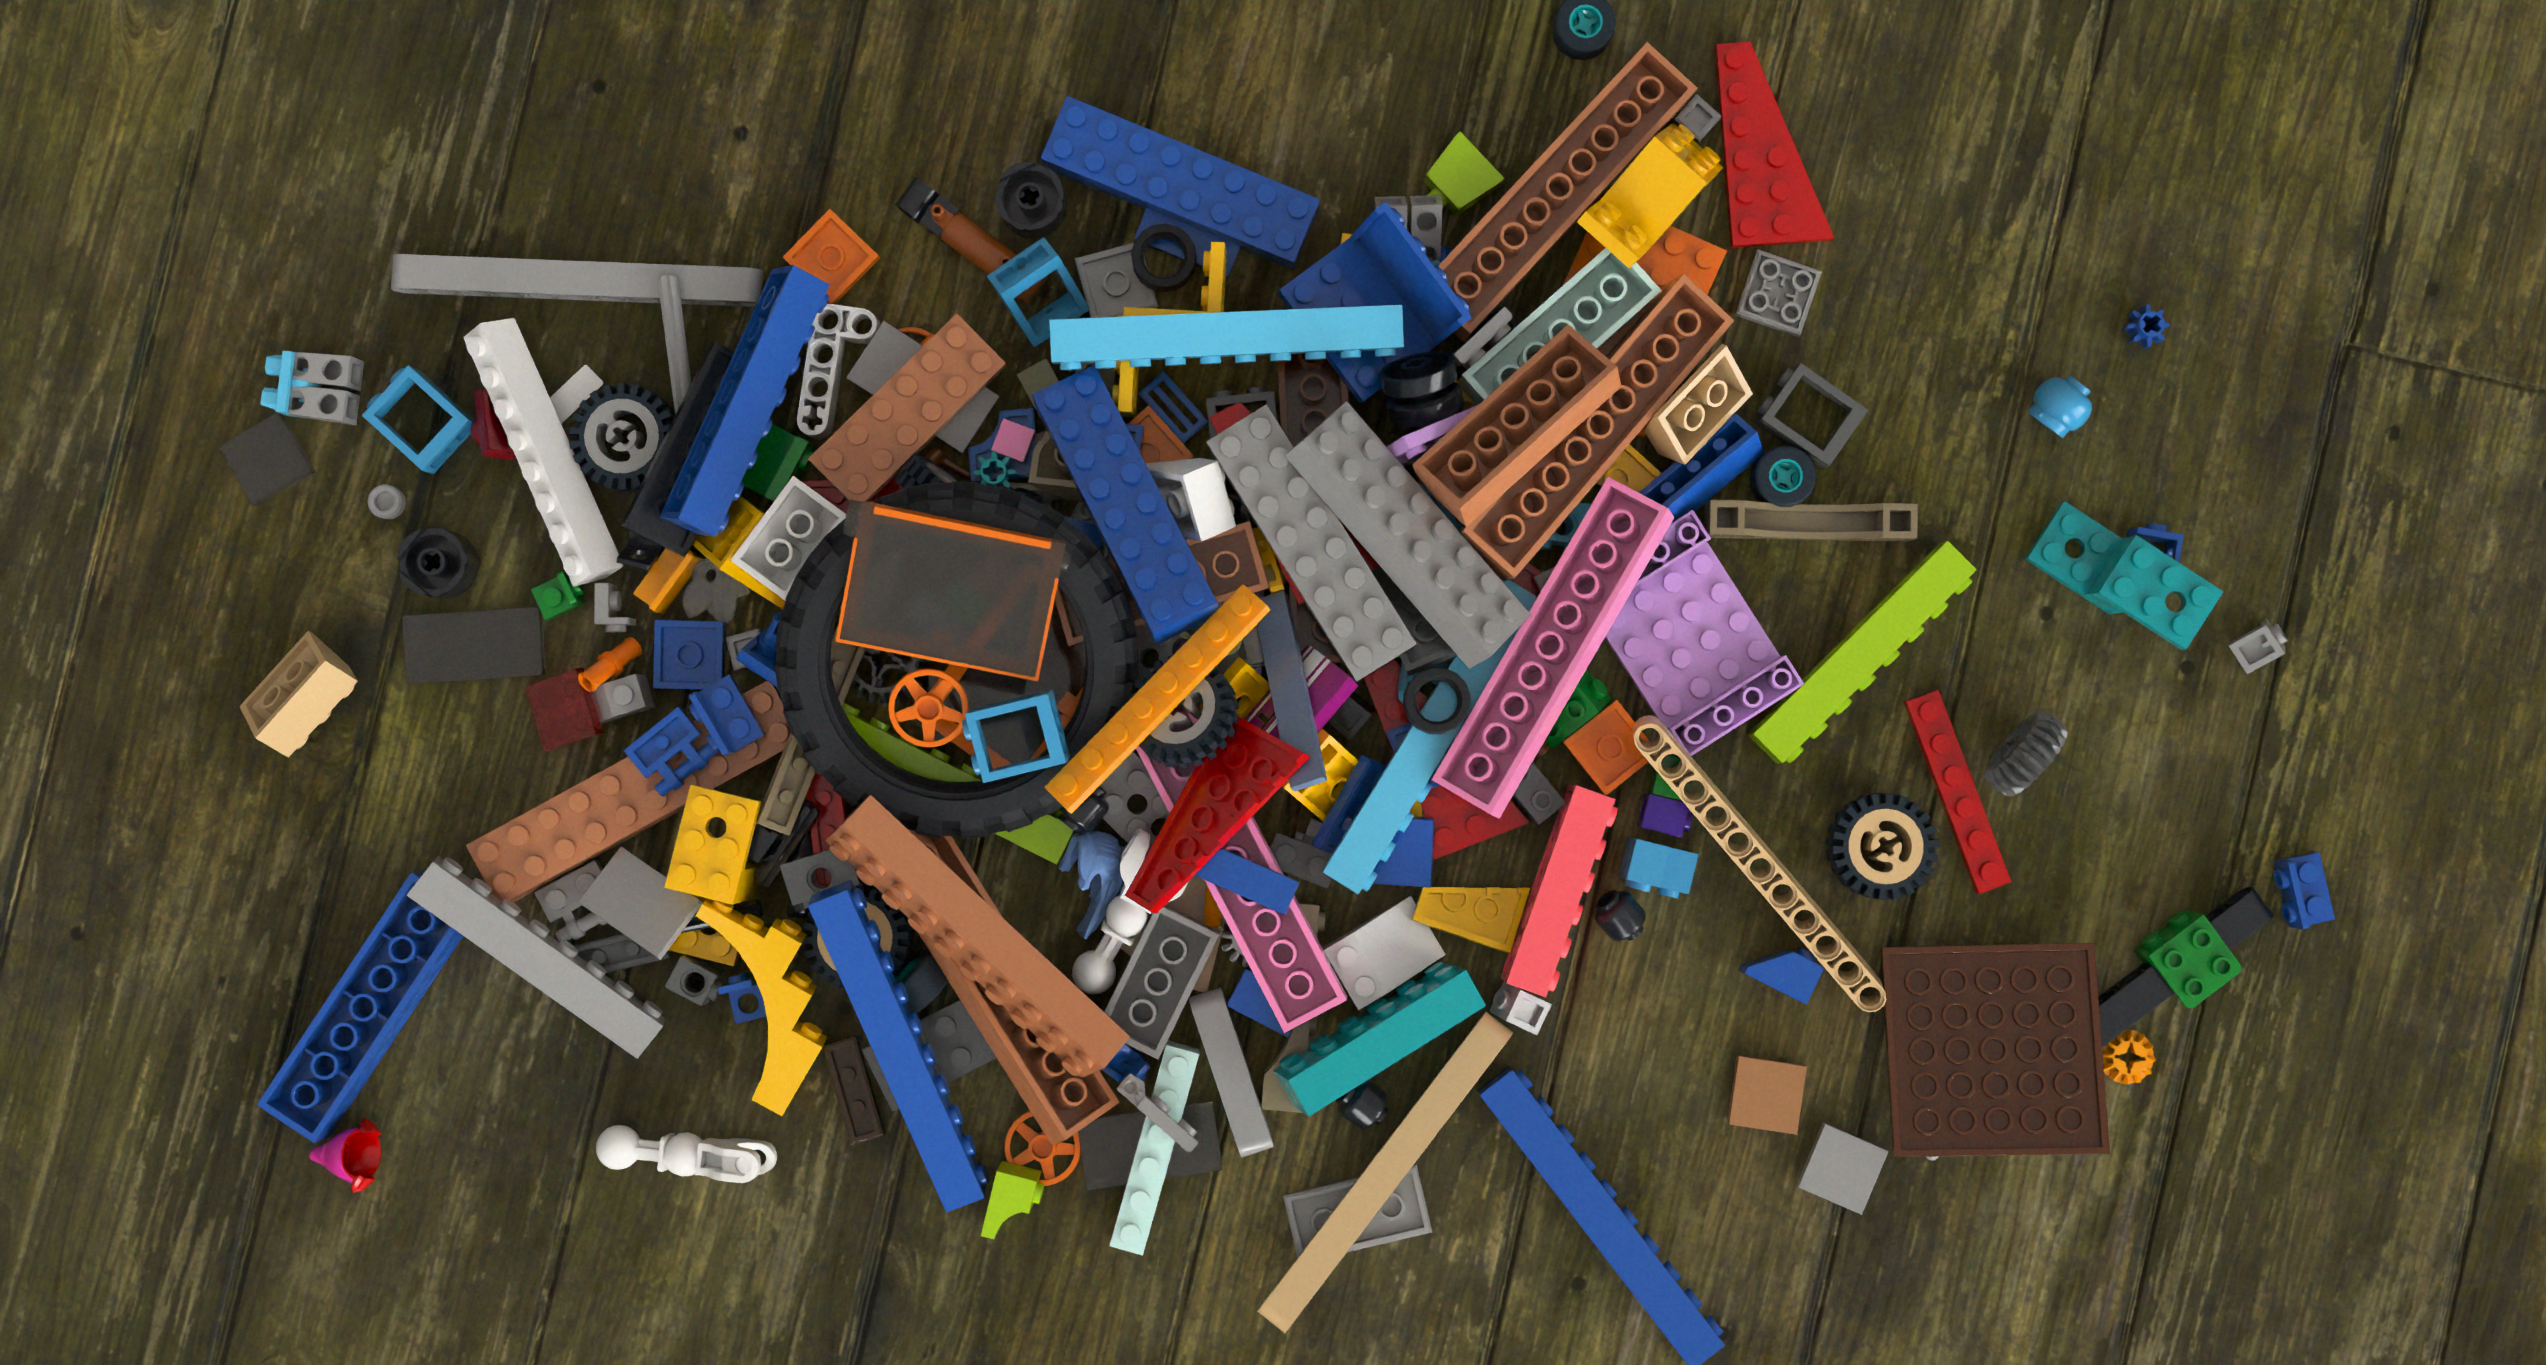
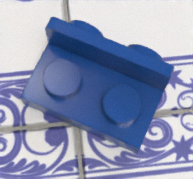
(726, 716)
(2303, 890)

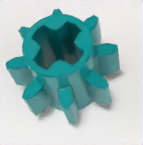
(987, 466)

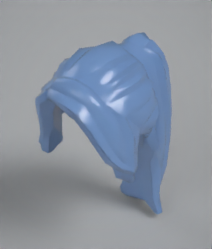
(1097, 862)

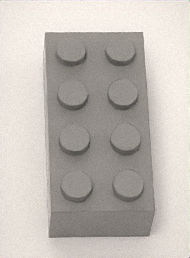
(1160, 978)

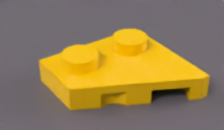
(1274, 573)

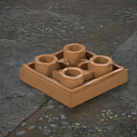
(1766, 1094)

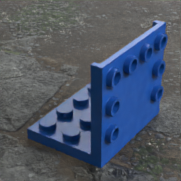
(1381, 268)

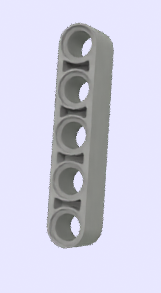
(1231, 1072)

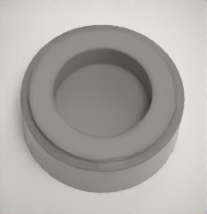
(386, 501)

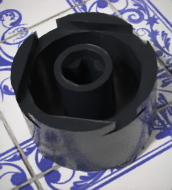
(1012, 203)
(420, 571)

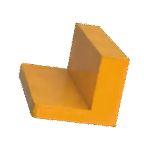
(666, 579)

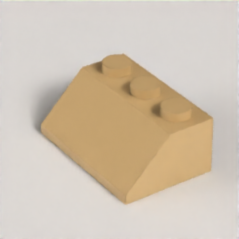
(1699, 408)
(297, 695)

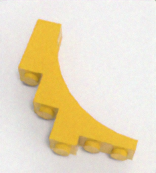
(785, 996)

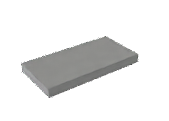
(887, 354)
(1399, 1217)

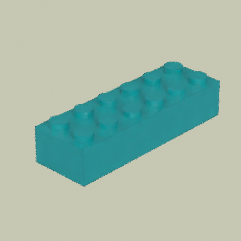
(1378, 1037)

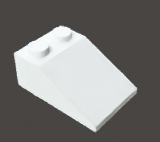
(1195, 496)
(1383, 953)

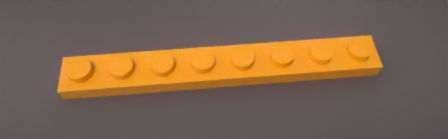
(1157, 698)

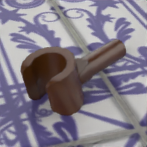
(939, 457)

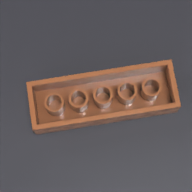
(908, 411)
(1517, 425)
(1224, 560)

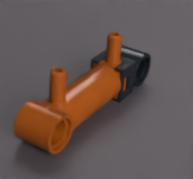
(958, 231)

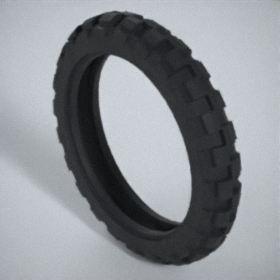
(855, 768)

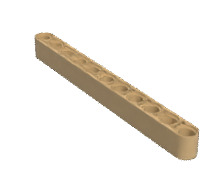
(1767, 878)
(1385, 1172)

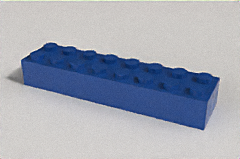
(1180, 182)
(746, 401)
(1125, 505)
(361, 1017)

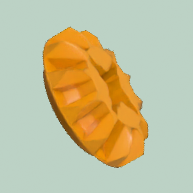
(2138, 1069)

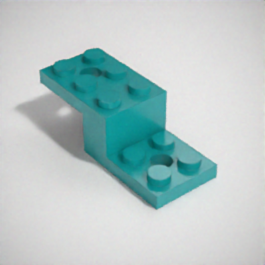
(2124, 575)

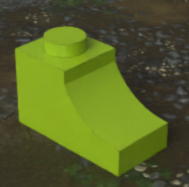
(1012, 1192)

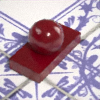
(488, 430)

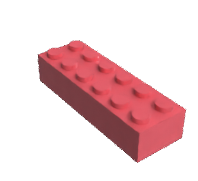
(1558, 890)

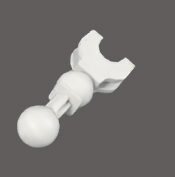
(1095, 969)
(687, 1154)

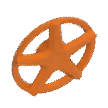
(928, 707)
(1041, 1150)

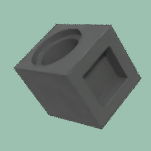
(681, 980)

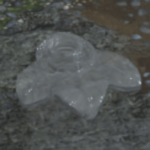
(715, 596)

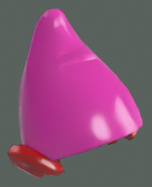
(352, 1155)

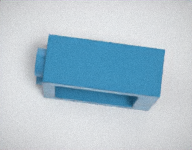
(1011, 281)
(447, 439)
(1050, 725)

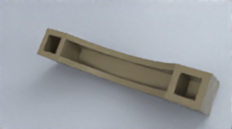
(1811, 522)
(1273, 1093)

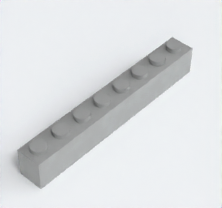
(537, 956)

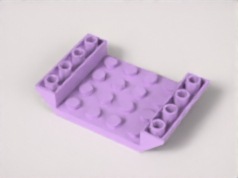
(1696, 642)

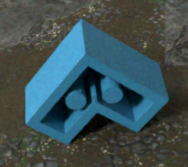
(1657, 865)

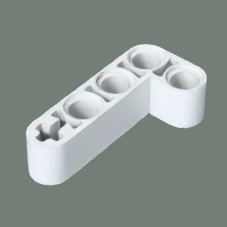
(831, 371)

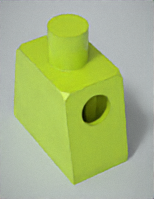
(1462, 176)

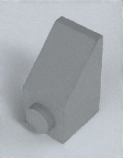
(622, 698)

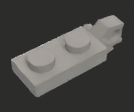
(1157, 1110)

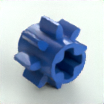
(2154, 330)

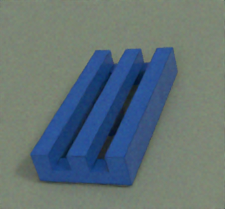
(1192, 429)

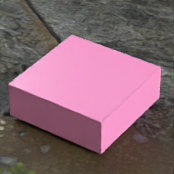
(1013, 440)

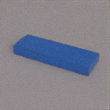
(1201, 240)
(1348, 803)
(1249, 880)

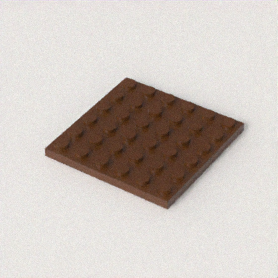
(1994, 1050)

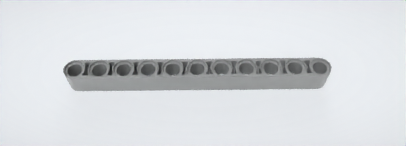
(572, 280)

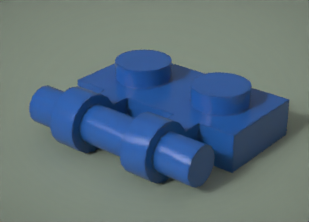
(663, 743)

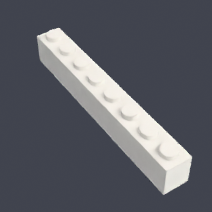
(543, 451)

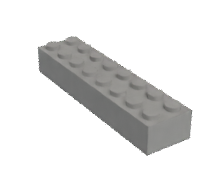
(1408, 535)
(1311, 545)

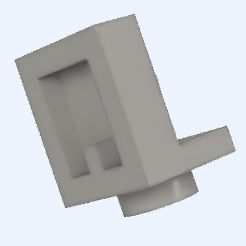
(606, 604)
(2259, 646)
(1520, 1008)

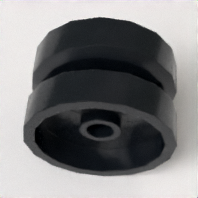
(1421, 389)

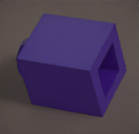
(1664, 815)

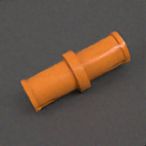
(610, 664)

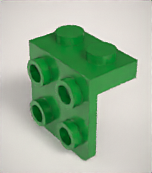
(778, 460)
(1583, 704)
(2189, 957)

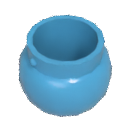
(2061, 405)

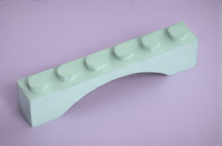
(1154, 1151)

